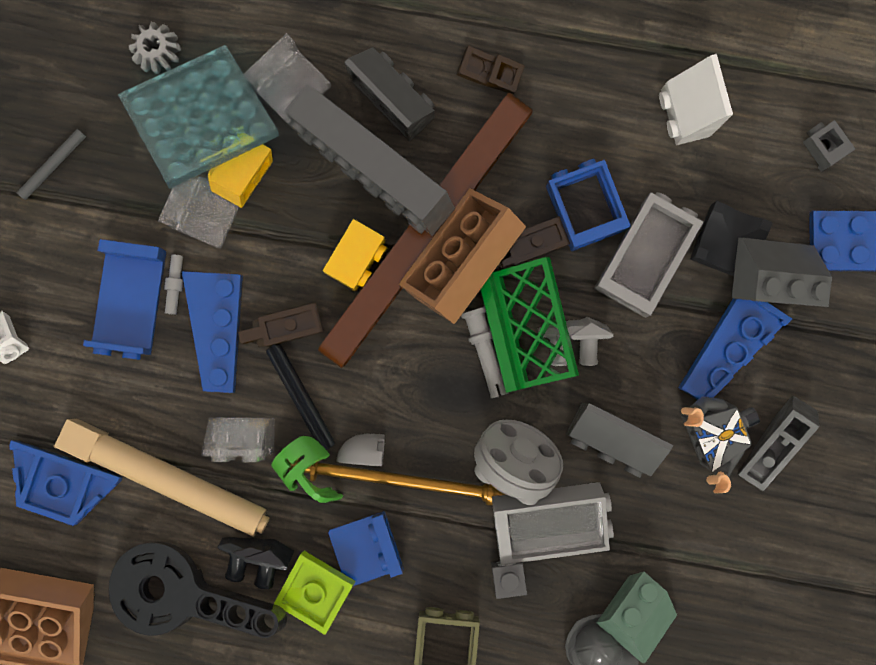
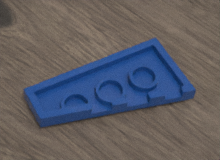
(215, 324)
(731, 345)

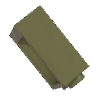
(461, 618)

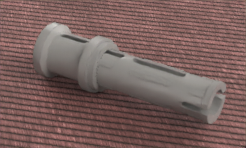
(481, 336)

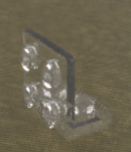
(283, 74)
(199, 212)

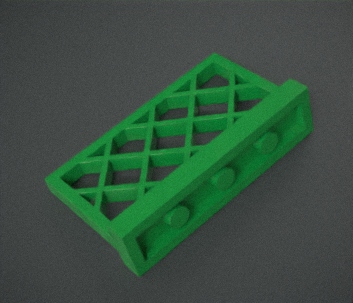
(505, 334)

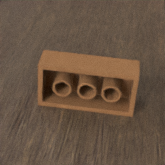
(462, 255)

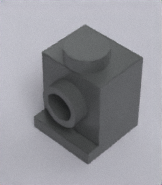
(836, 141)

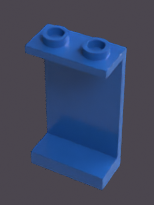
(127, 299)

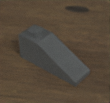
(780, 442)

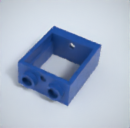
(586, 170)

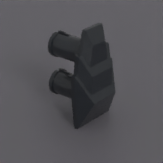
(263, 552)

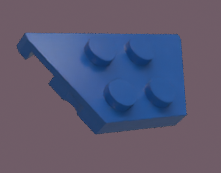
(57, 484)

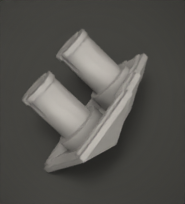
(585, 330)

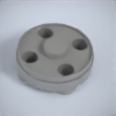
(518, 461)

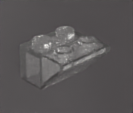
(239, 437)

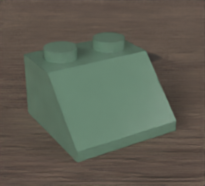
(639, 615)

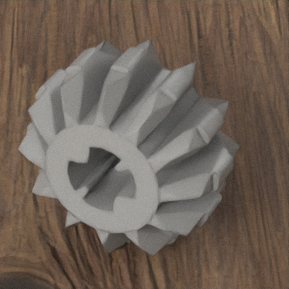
(156, 38)

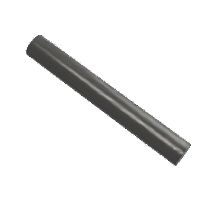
(51, 164)

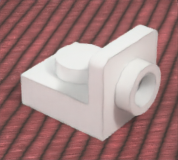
(10, 345)

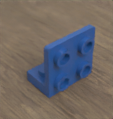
(366, 549)

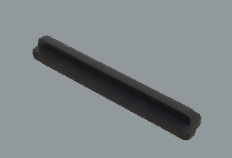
(300, 396)

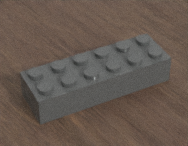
(369, 161)

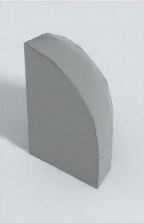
(363, 450)

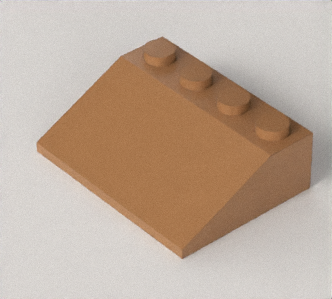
(43, 619)

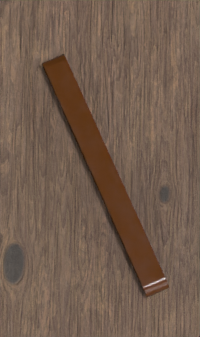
(383, 285)

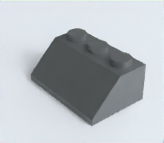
(390, 92)
(780, 273)
(617, 440)

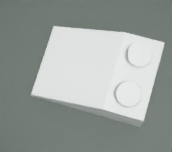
(696, 102)

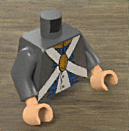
(719, 436)

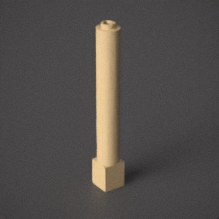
(96, 446)

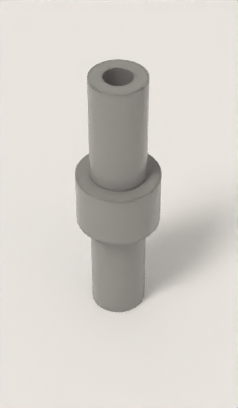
(173, 284)

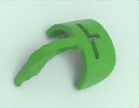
(313, 453)

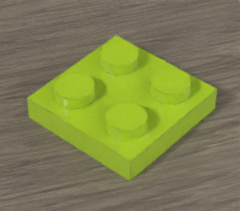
(314, 592)

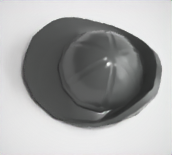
(592, 645)

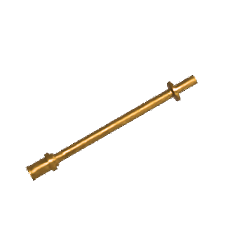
(484, 492)

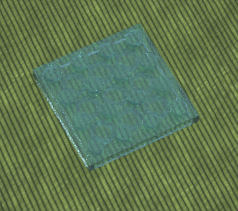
(198, 116)

